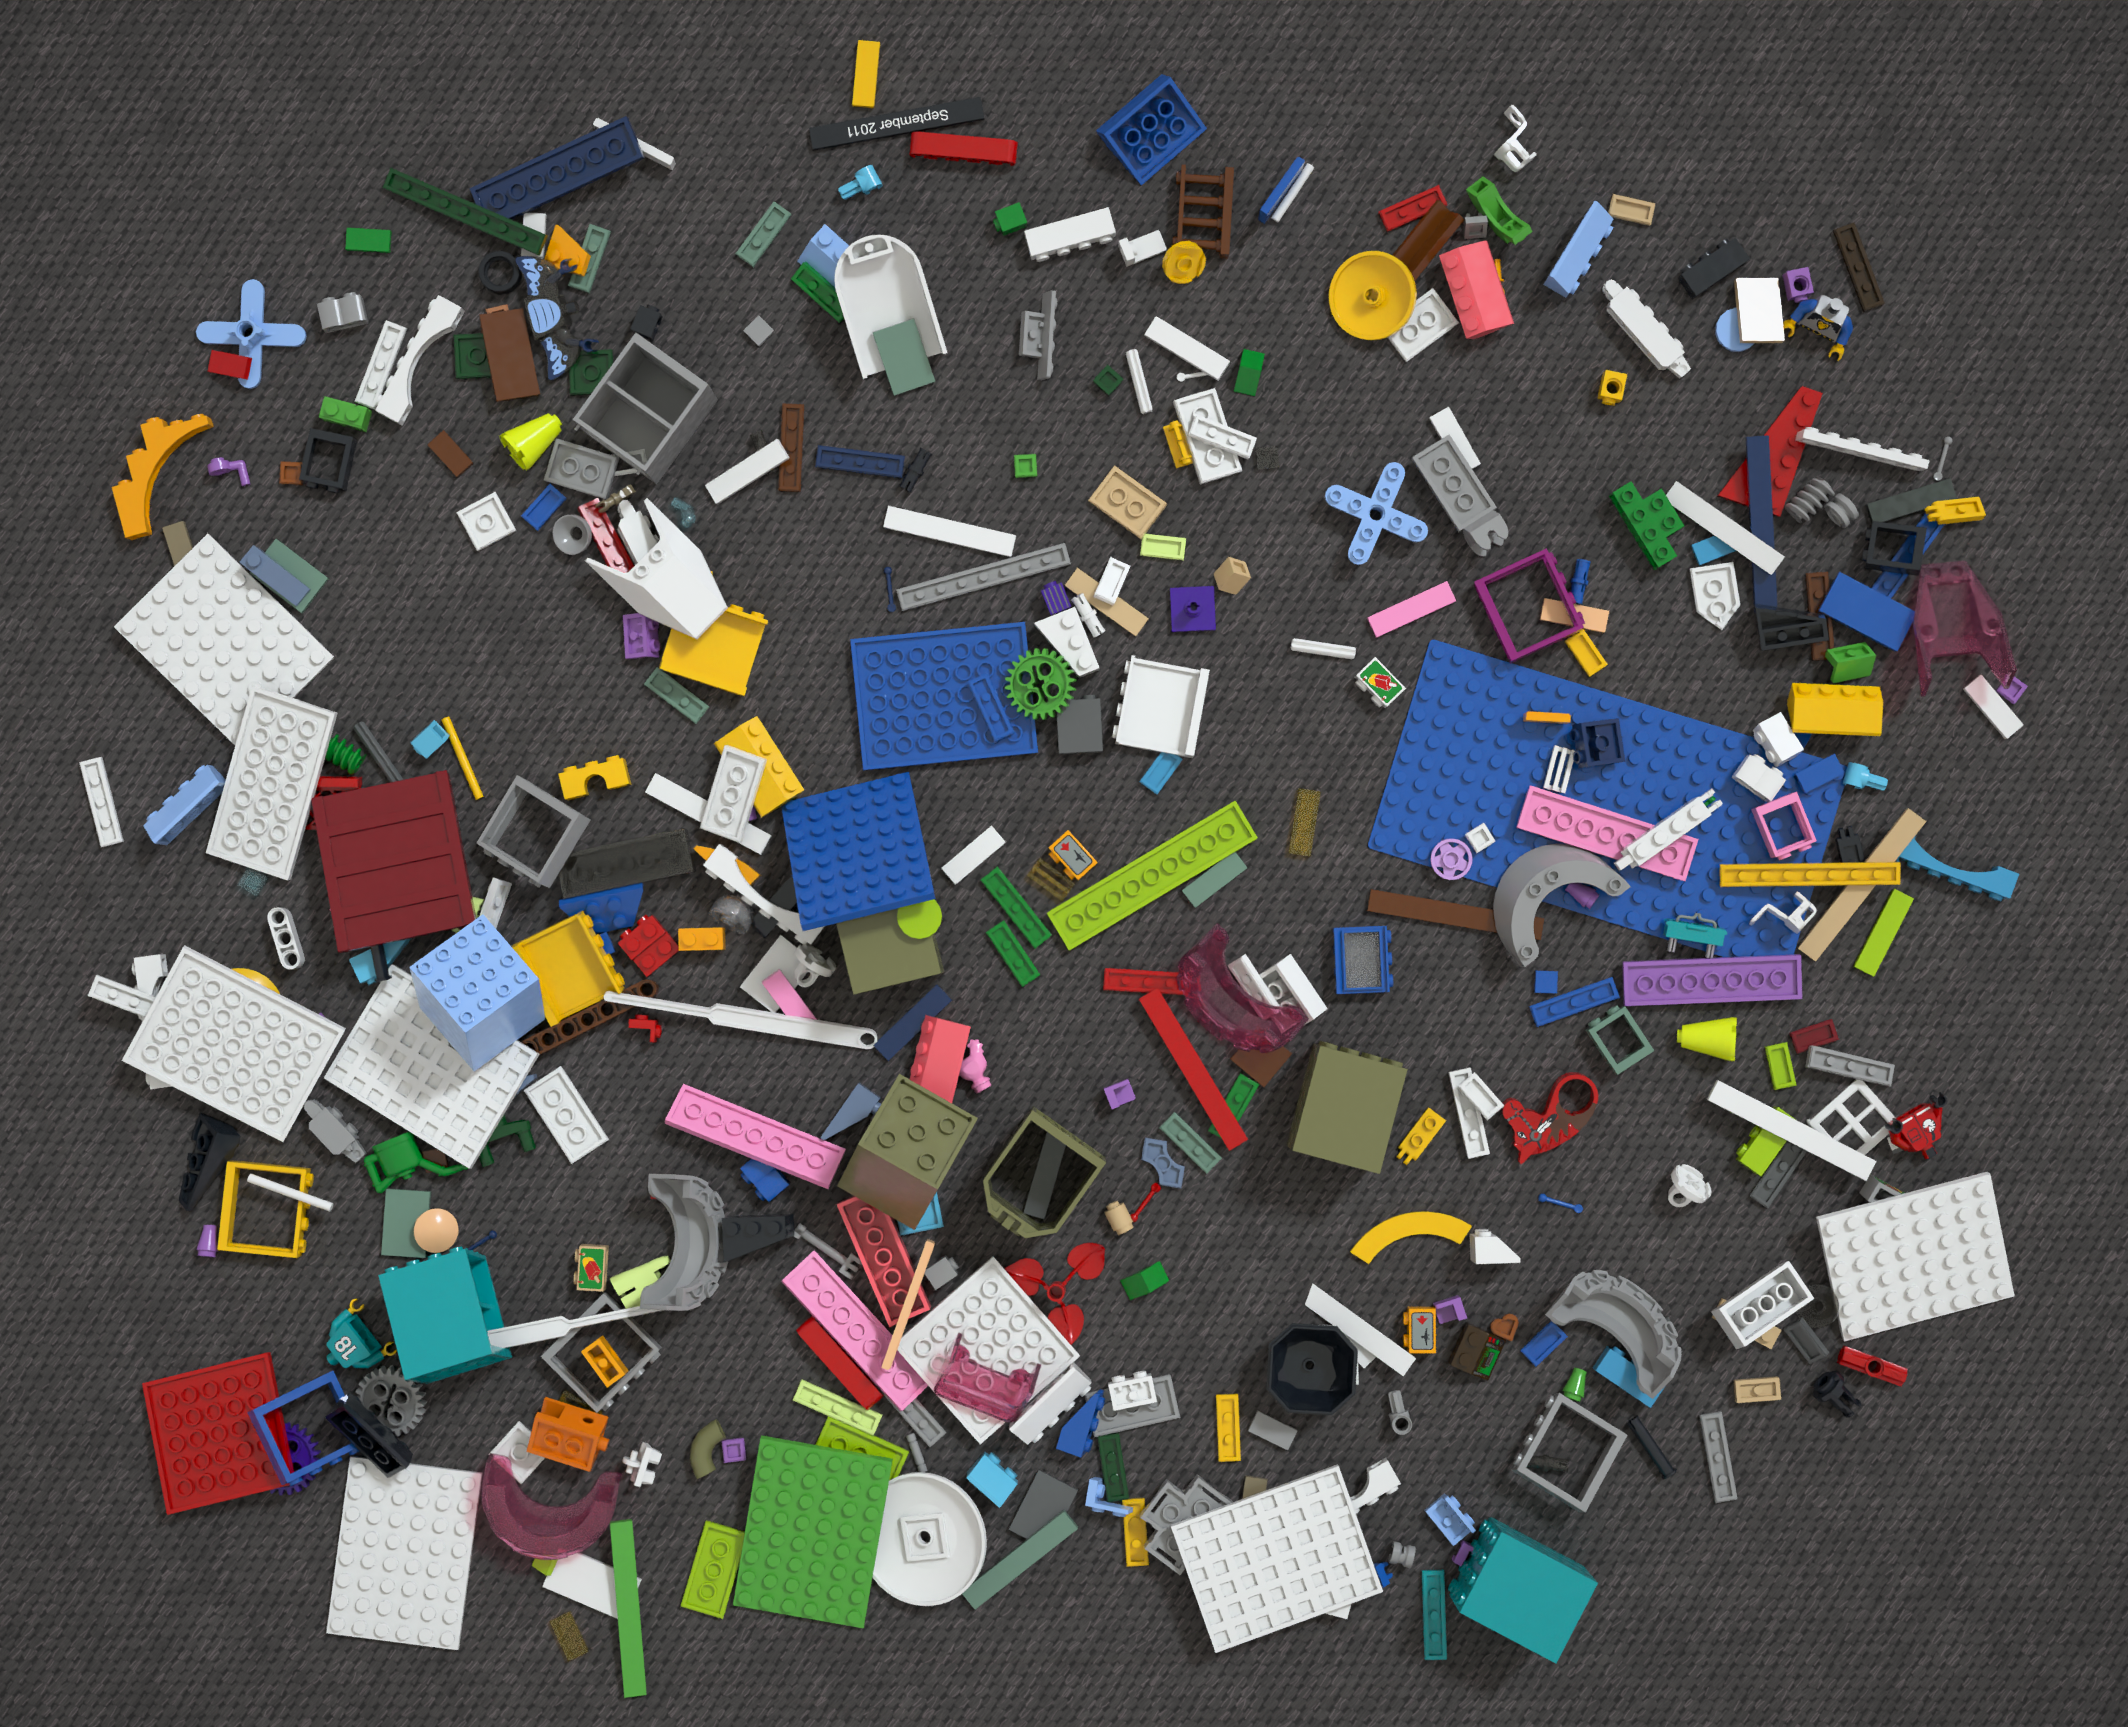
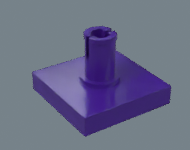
(1192, 609)

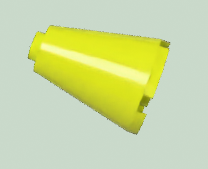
(531, 439)
(1710, 1037)

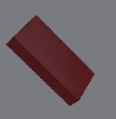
(1815, 1035)

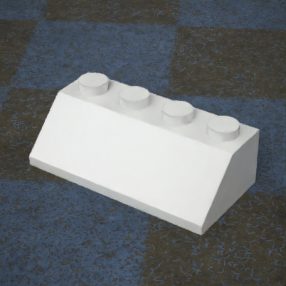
(1050, 1403)

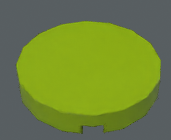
(920, 919)

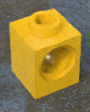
(1618, 380)

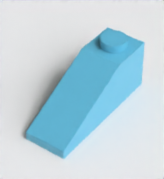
(363, 963)

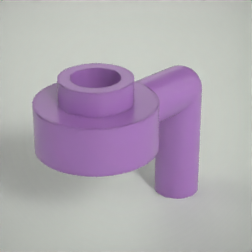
(220, 466)

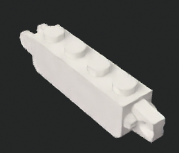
(1644, 329)
(635, 531)
(1667, 831)

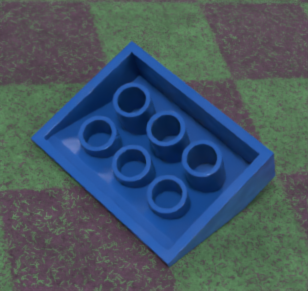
(1151, 128)

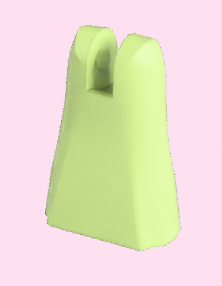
(639, 1278)

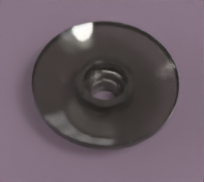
(1830, 1310)

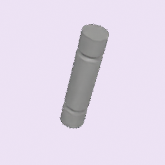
(916, 1452)

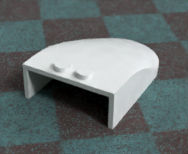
(879, 287)

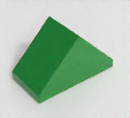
(1249, 372)
(1145, 1281)

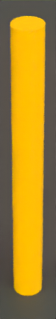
(462, 758)

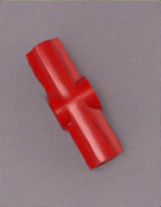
(1884, 1370)

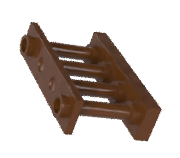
(1223, 202)

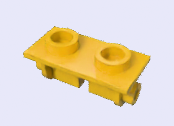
(1177, 444)

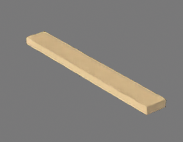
(1853, 895)

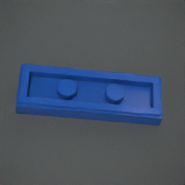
(991, 707)

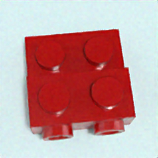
(648, 944)

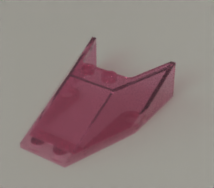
(1958, 619)

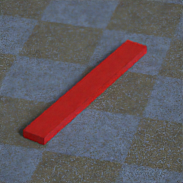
(1193, 1069)

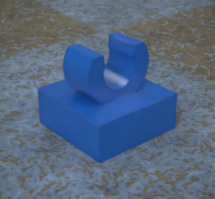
(1383, 1577)

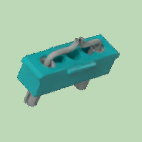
(1694, 932)

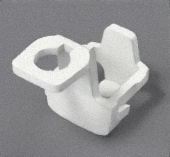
(1504, 153)
(1794, 921)

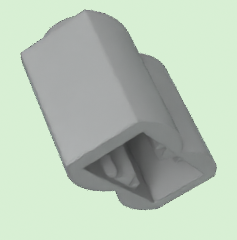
(342, 312)

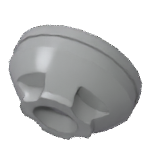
(563, 534)

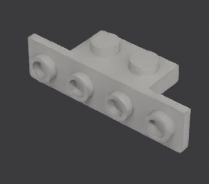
(1037, 334)

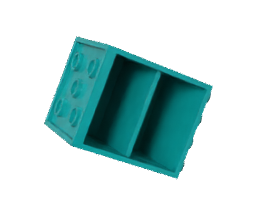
(443, 1315)
(1522, 1589)

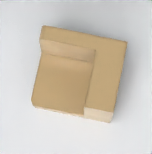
(1232, 575)

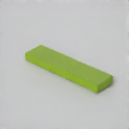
(1883, 932)

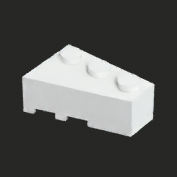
(1069, 639)

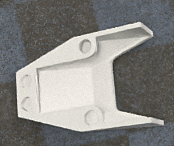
(669, 581)

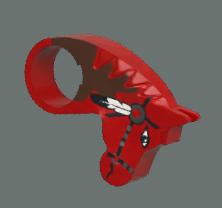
(1546, 1130)

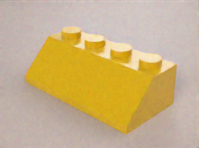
(1835, 709)
(778, 780)

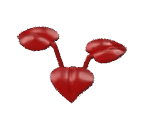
(1086, 1260)

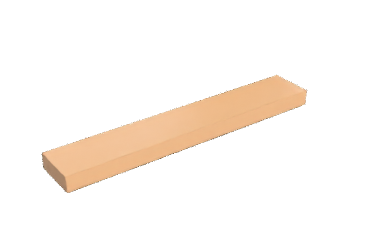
(908, 1304)

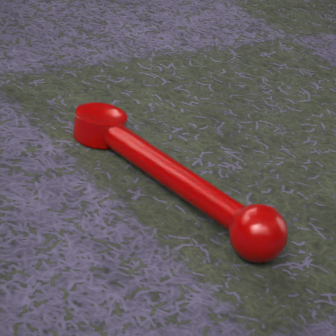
(1154, 1188)

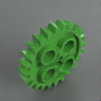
(1059, 675)

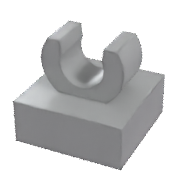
(1475, 226)

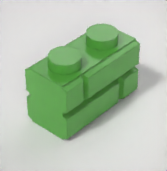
(345, 414)

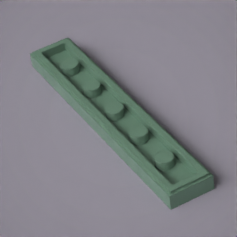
(1020, 1559)

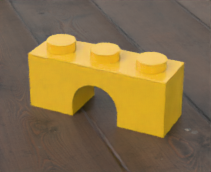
(575, 780)

